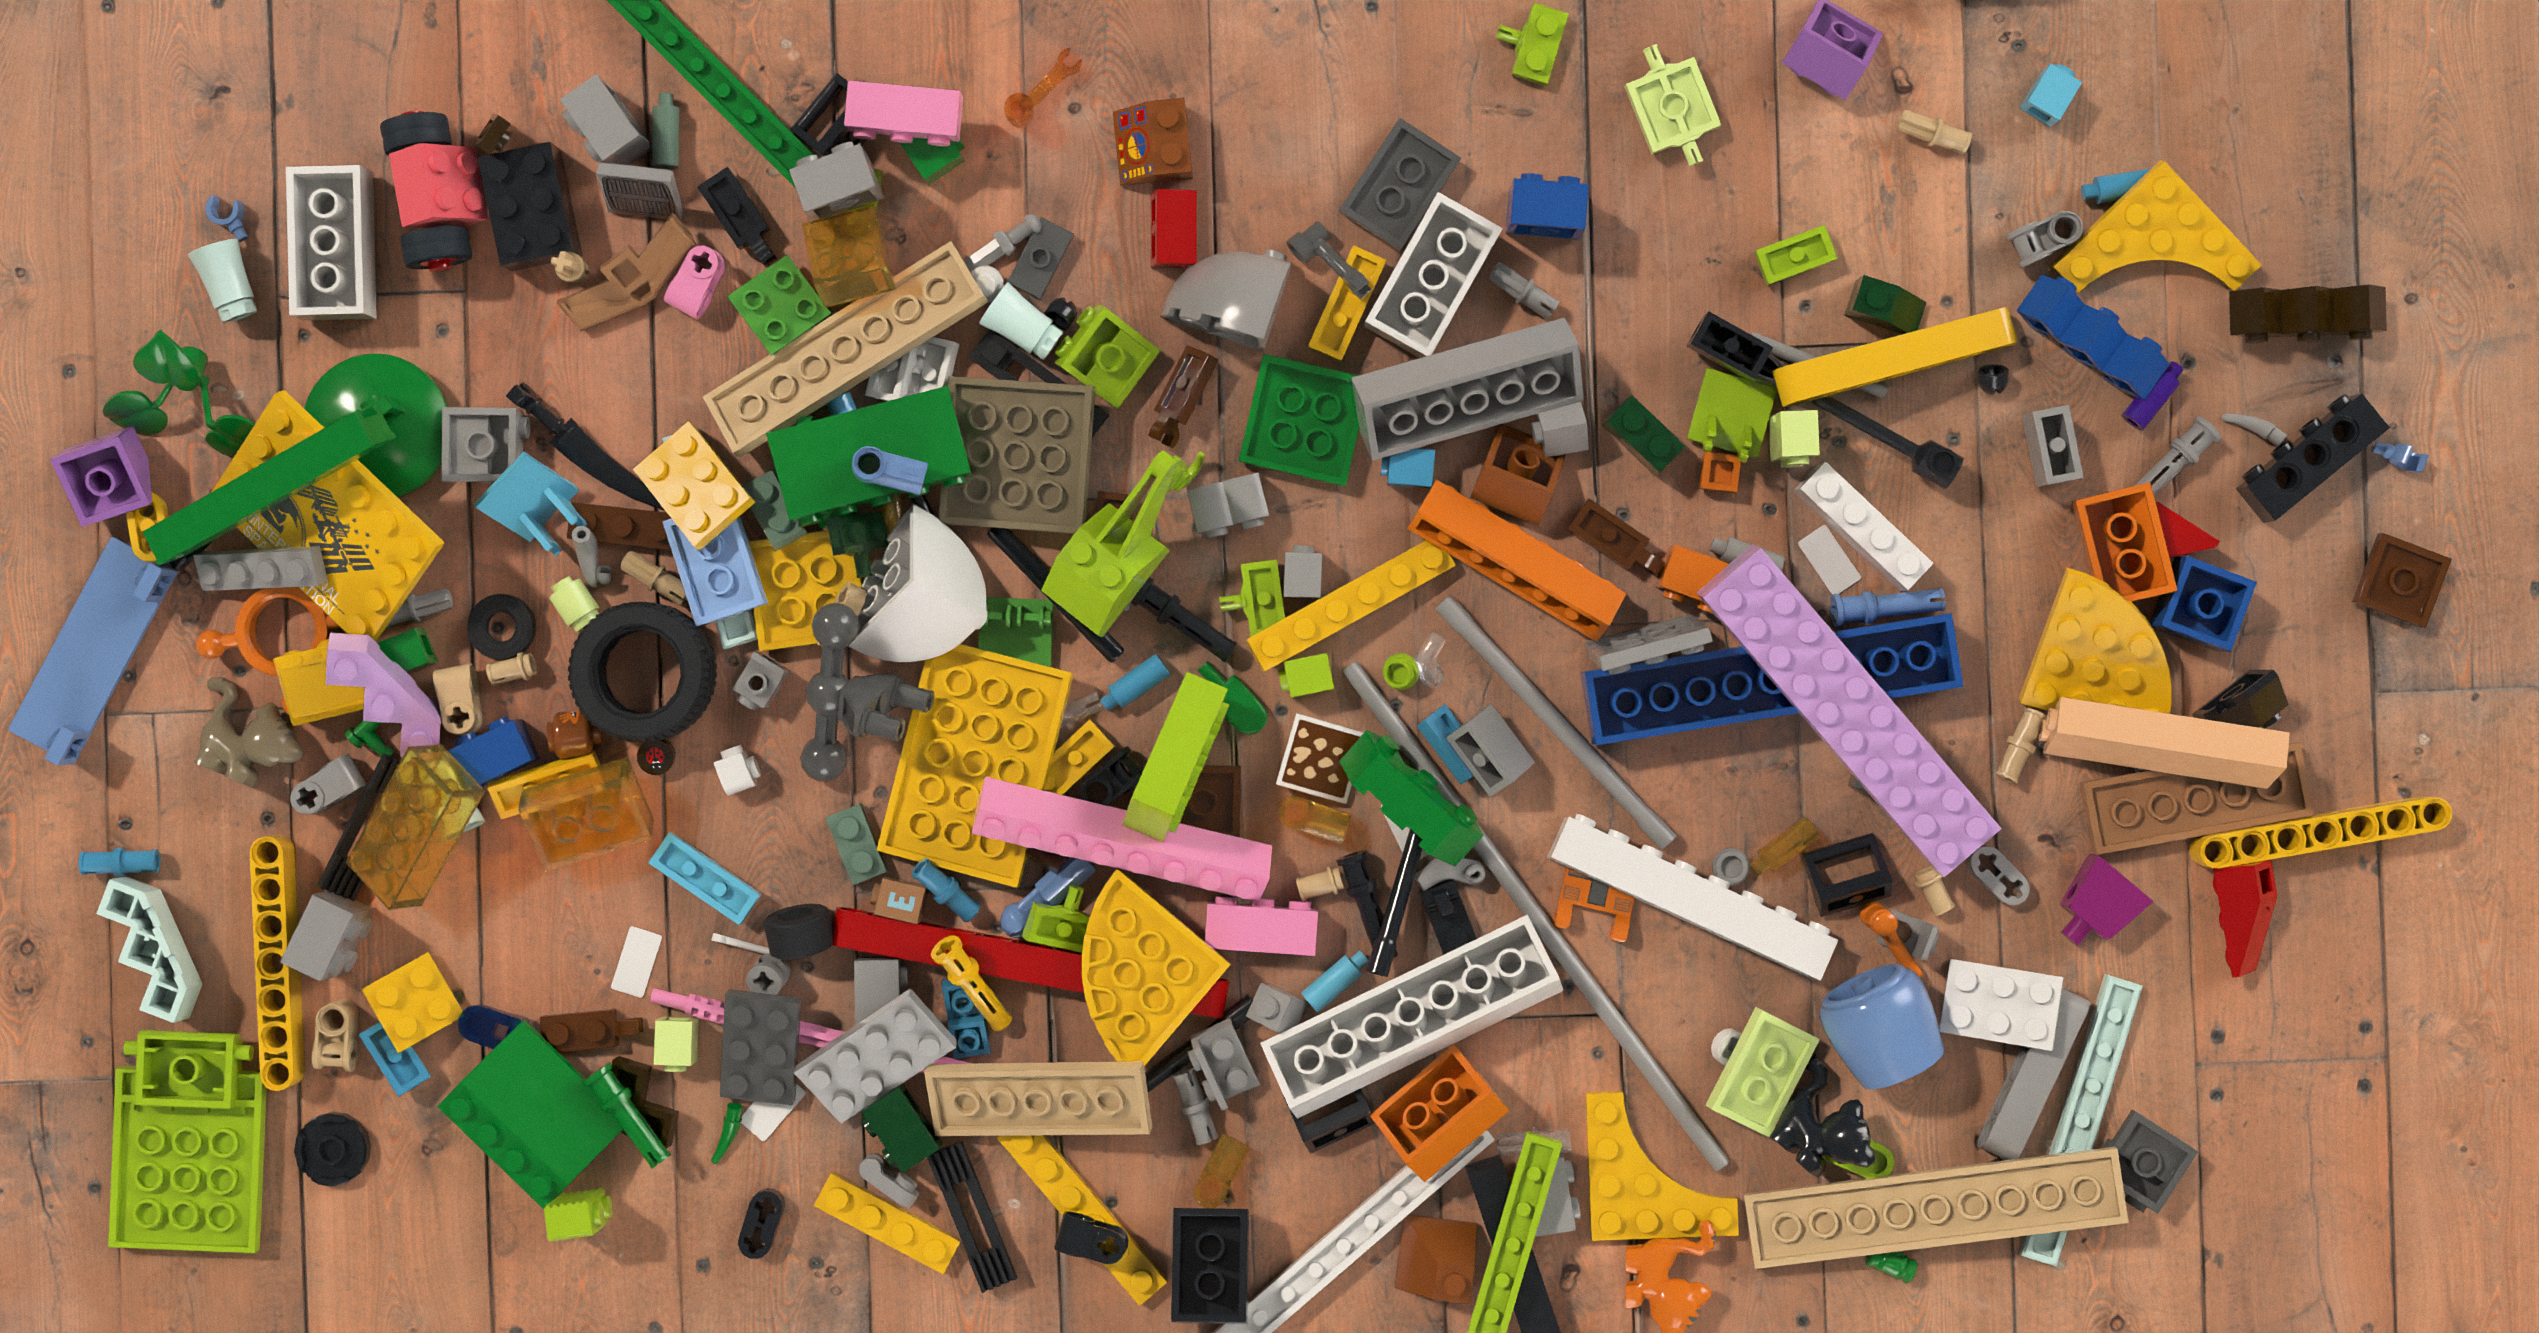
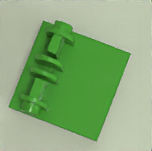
(779, 305)
(1018, 629)

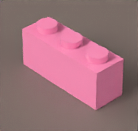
(903, 112)
(1261, 926)

